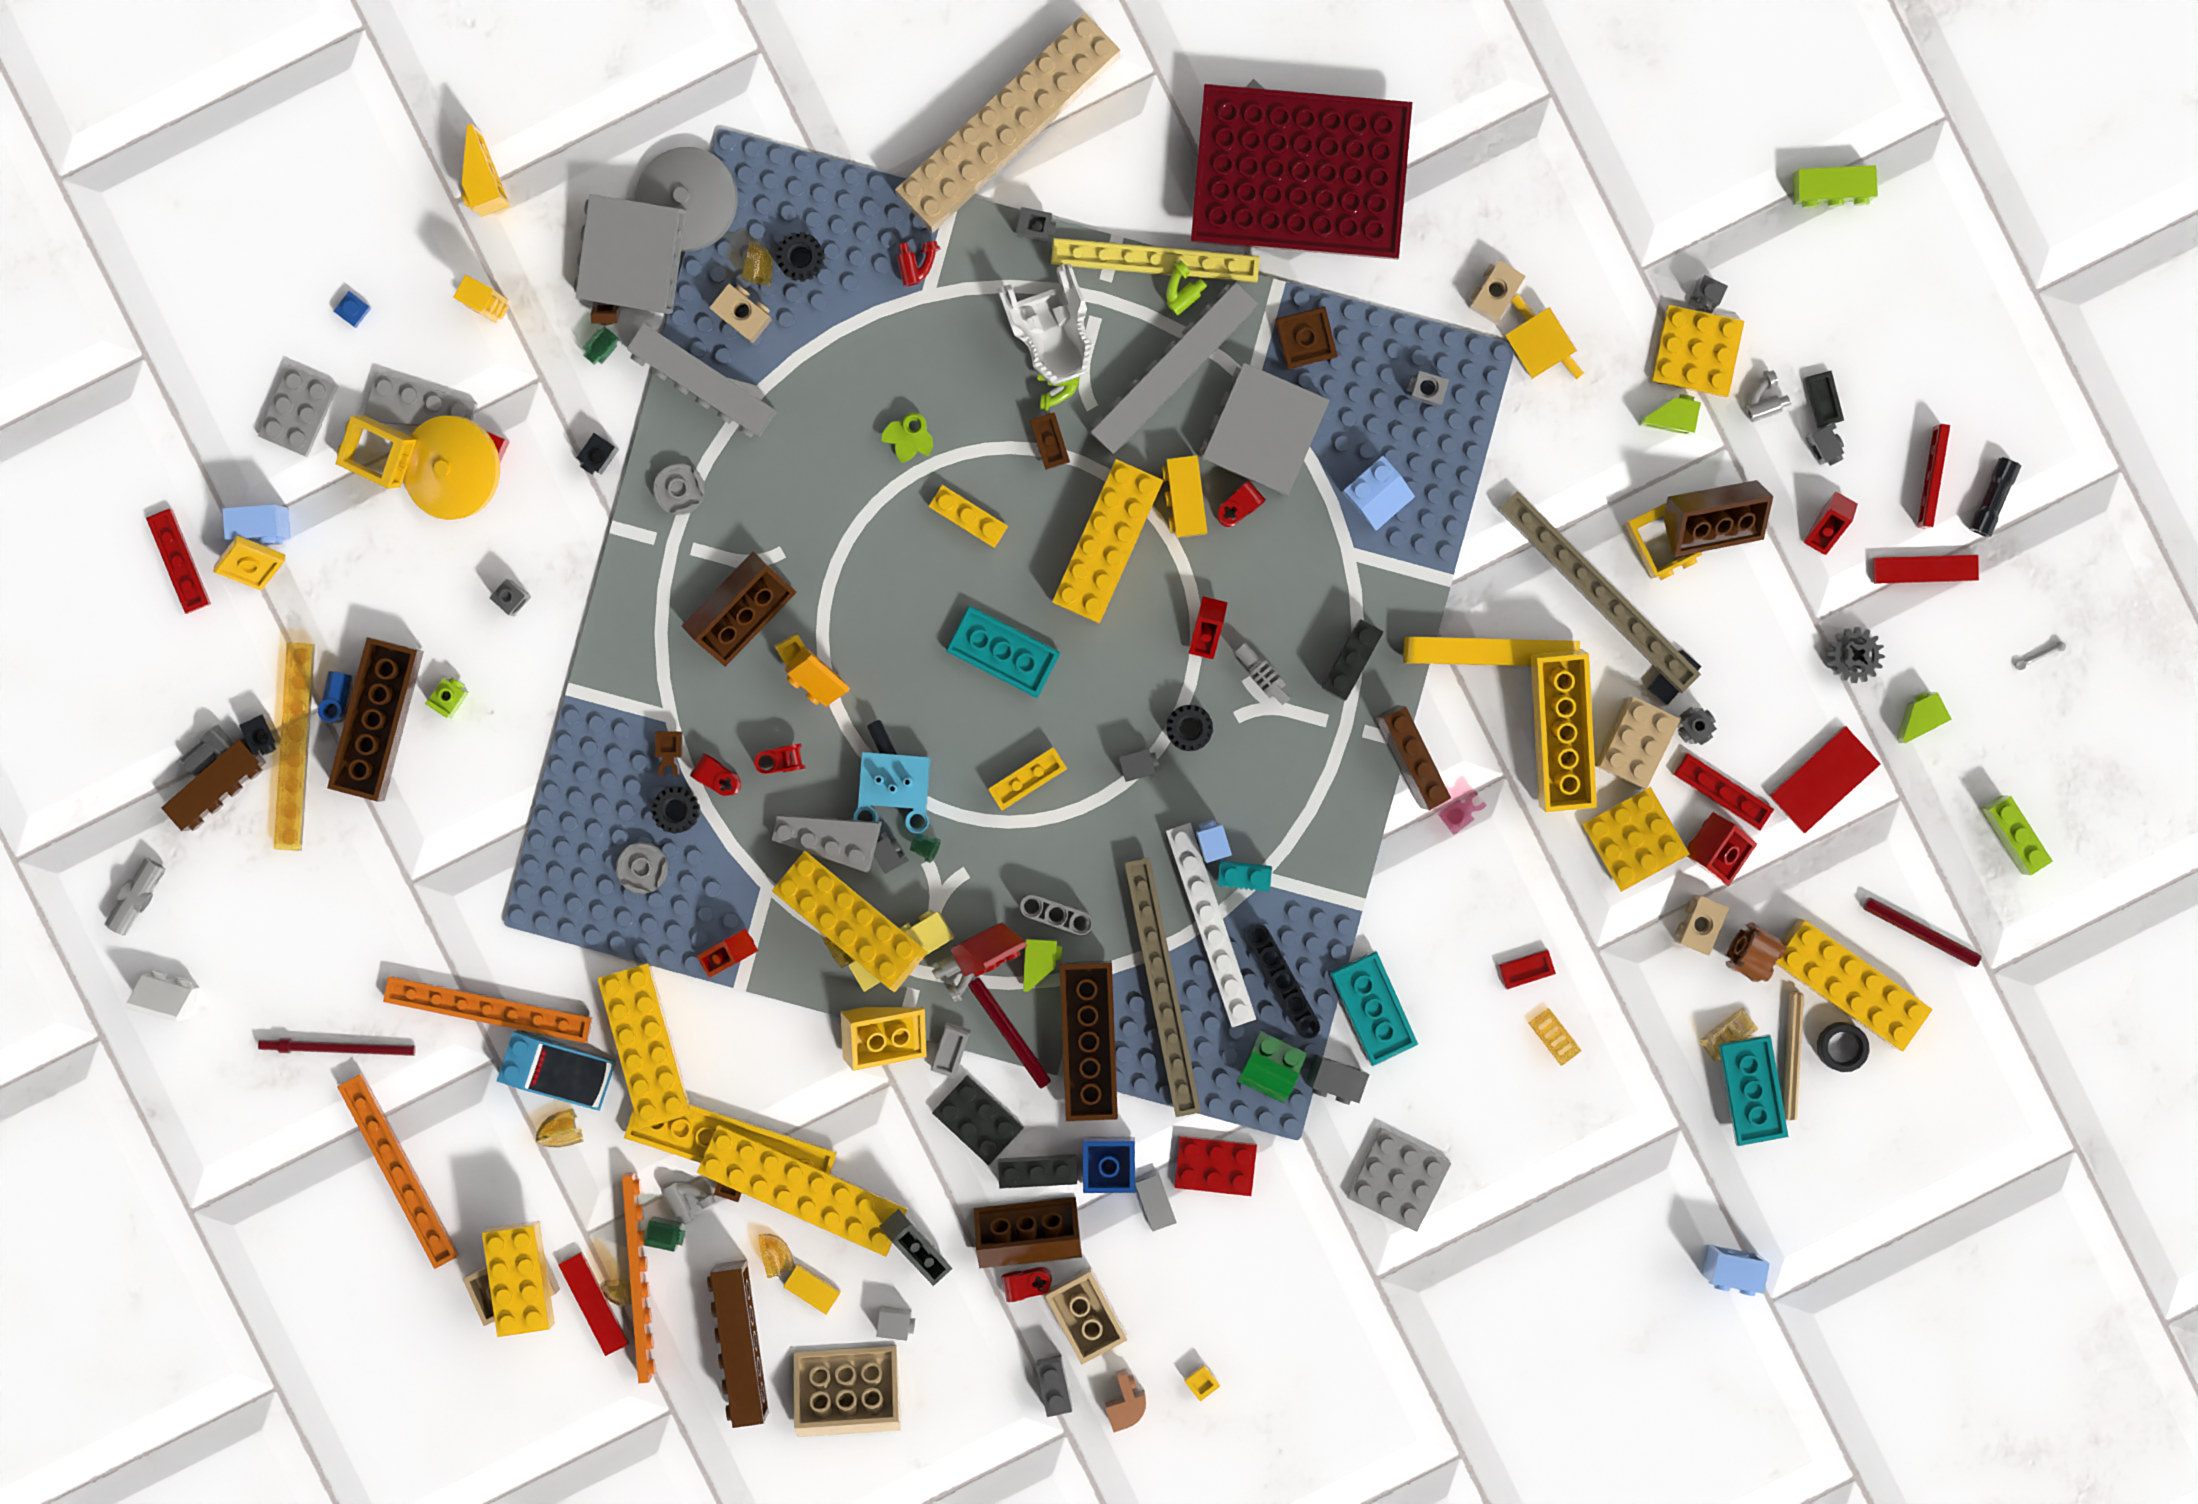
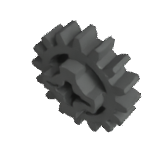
(1867, 667)

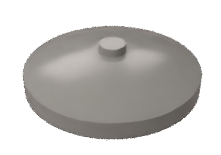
(693, 182)

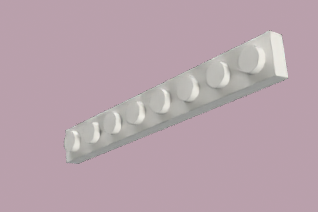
(1211, 925)

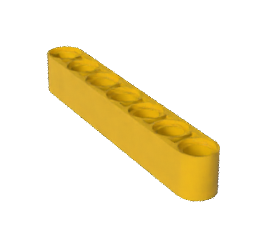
(1479, 650)

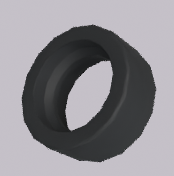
(1828, 1033)

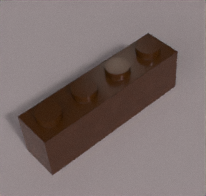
(1413, 757)
(214, 785)

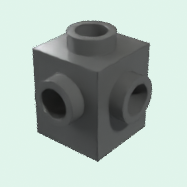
(1687, 726)

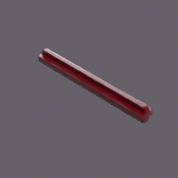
(1922, 932)
(1009, 1033)

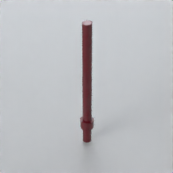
(286, 1045)

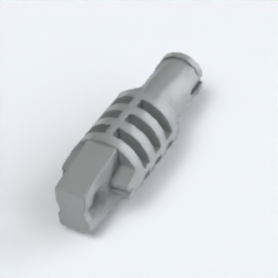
(1263, 674)

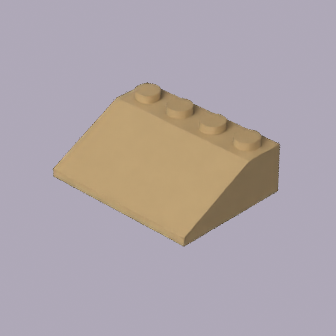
(846, 1391)

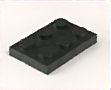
(977, 1119)

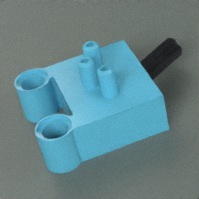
(893, 779)

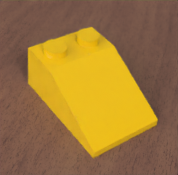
(480, 178)
(882, 1035)

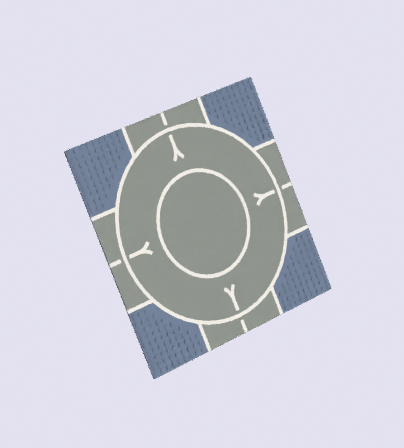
(892, 578)

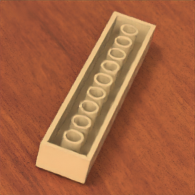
(1008, 123)

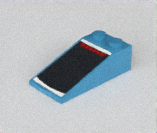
(555, 1070)

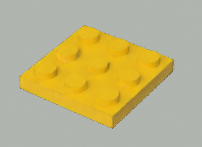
(1697, 351)
(1635, 839)

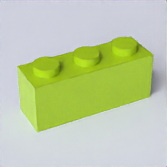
(1835, 186)
(2016, 835)

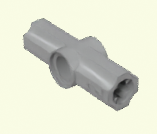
(135, 896)

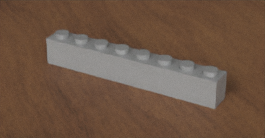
(1174, 368)

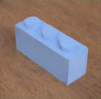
(1212, 841)

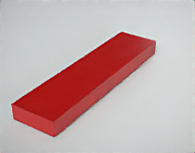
(1933, 476)
(178, 561)
(1925, 569)
(1723, 791)
(593, 1303)

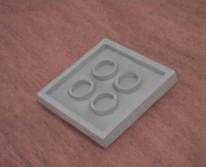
(1399, 1180)

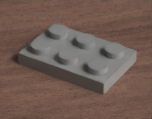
(297, 411)

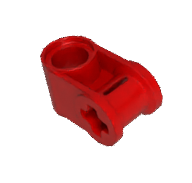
(1243, 502)
(782, 759)
(712, 773)
(1022, 1285)

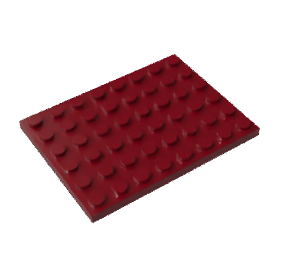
(1301, 171)

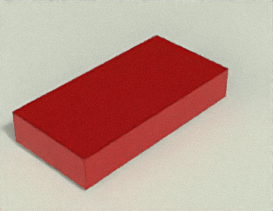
(1527, 969)

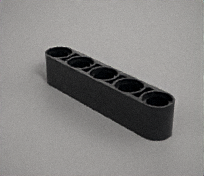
(1284, 993)

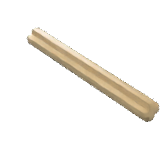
(1793, 1055)

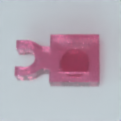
(1458, 814)

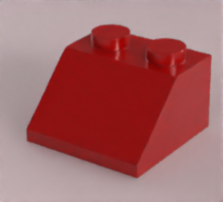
(1720, 848)

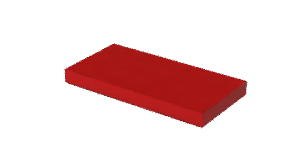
(1824, 779)

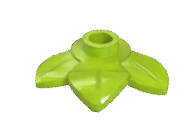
(906, 440)

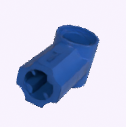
(335, 693)

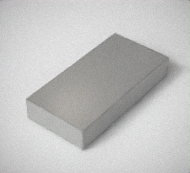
(950, 1050)
(1155, 1202)

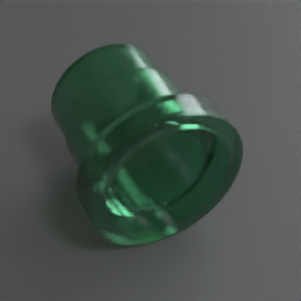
(925, 846)

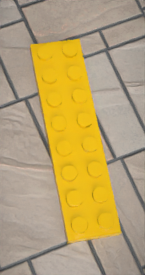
(692, 1134)
(798, 1189)

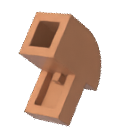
(1128, 1409)

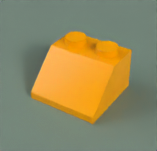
(815, 677)

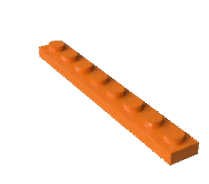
(487, 1009)
(398, 1171)
(639, 1288)

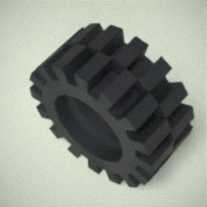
(811, 268)
(1178, 716)
(661, 817)

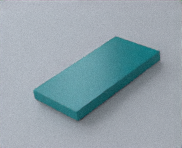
(1003, 651)
(1373, 1008)
(1753, 1090)

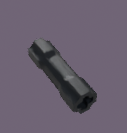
(1995, 496)

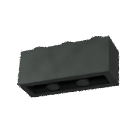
(1352, 660)
(1037, 1171)
(915, 1247)

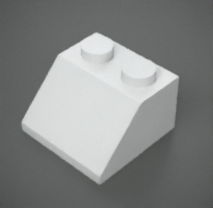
(163, 997)

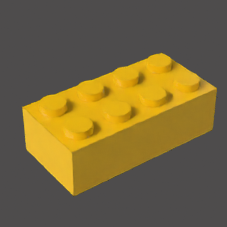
(518, 1278)

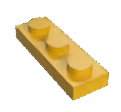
(968, 516)
(1027, 778)

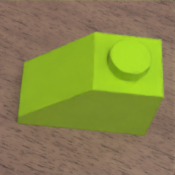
(1676, 416)
(1922, 716)
(1039, 960)

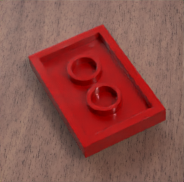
(1215, 1165)

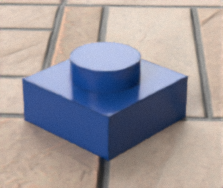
(352, 309)

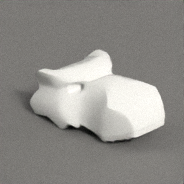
(1052, 327)

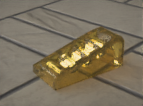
(1708, 1040)
(1566, 1056)

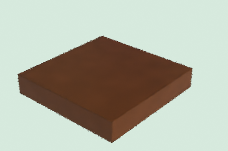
(1306, 338)

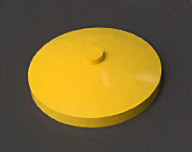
(452, 468)

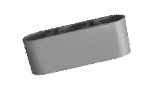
(1046, 905)

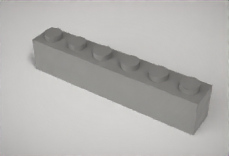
(701, 380)

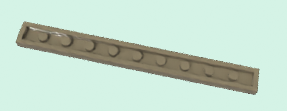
(1599, 592)
(1162, 987)

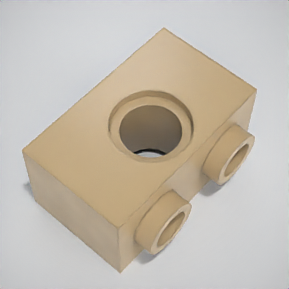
(1507, 279)
(749, 326)
(1714, 916)

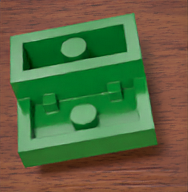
(1272, 1067)

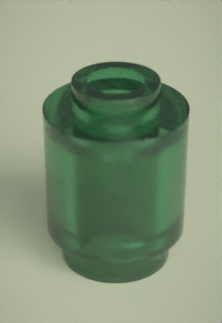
(600, 345)

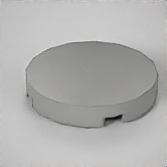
(679, 489)
(642, 867)

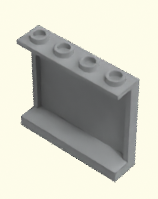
(630, 253)
(1264, 429)

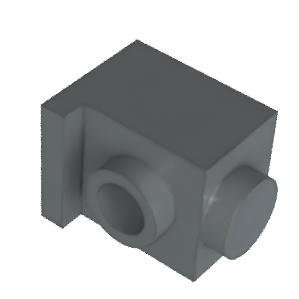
(1031, 216)
(1707, 294)
(1826, 445)
(888, 853)

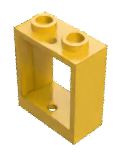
(397, 459)
(1666, 570)

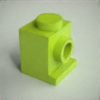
(449, 707)

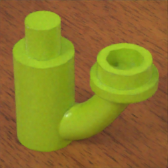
(1186, 296)
(1069, 389)

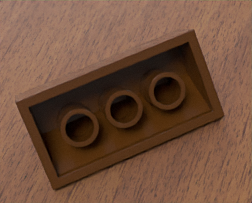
(1717, 517)
(738, 609)
(1027, 1232)

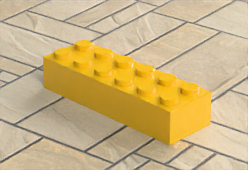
(1107, 541)
(1563, 730)
(849, 921)
(1852, 985)
(644, 1046)

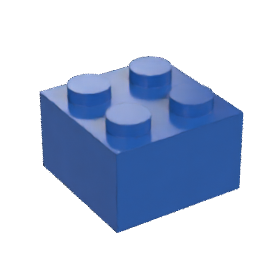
(1108, 1164)

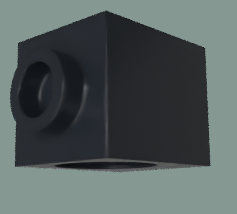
(608, 453)
(250, 730)

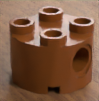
(1755, 953)

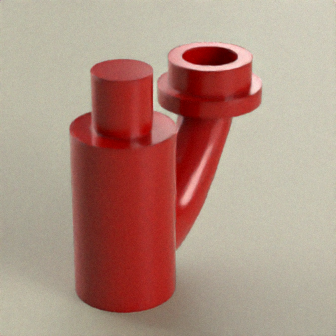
(910, 273)

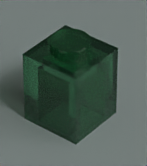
(664, 1234)

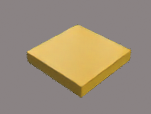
(1541, 342)
(249, 563)

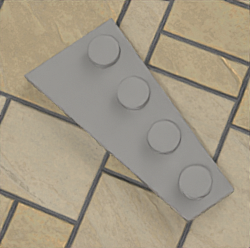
(411, 404)
(841, 841)

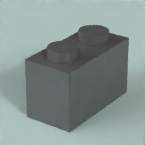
(1337, 1079)
(1054, 1386)

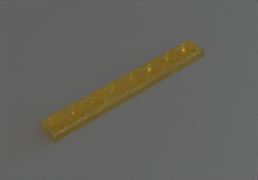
(294, 746)

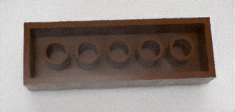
(375, 719)
(1088, 1040)
(739, 1344)

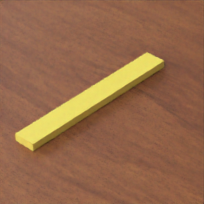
(1154, 260)

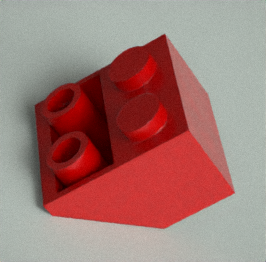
(987, 950)

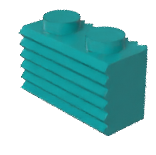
(1244, 875)

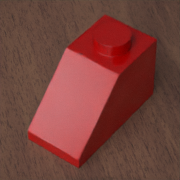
(1831, 523)
(1208, 627)
(727, 953)

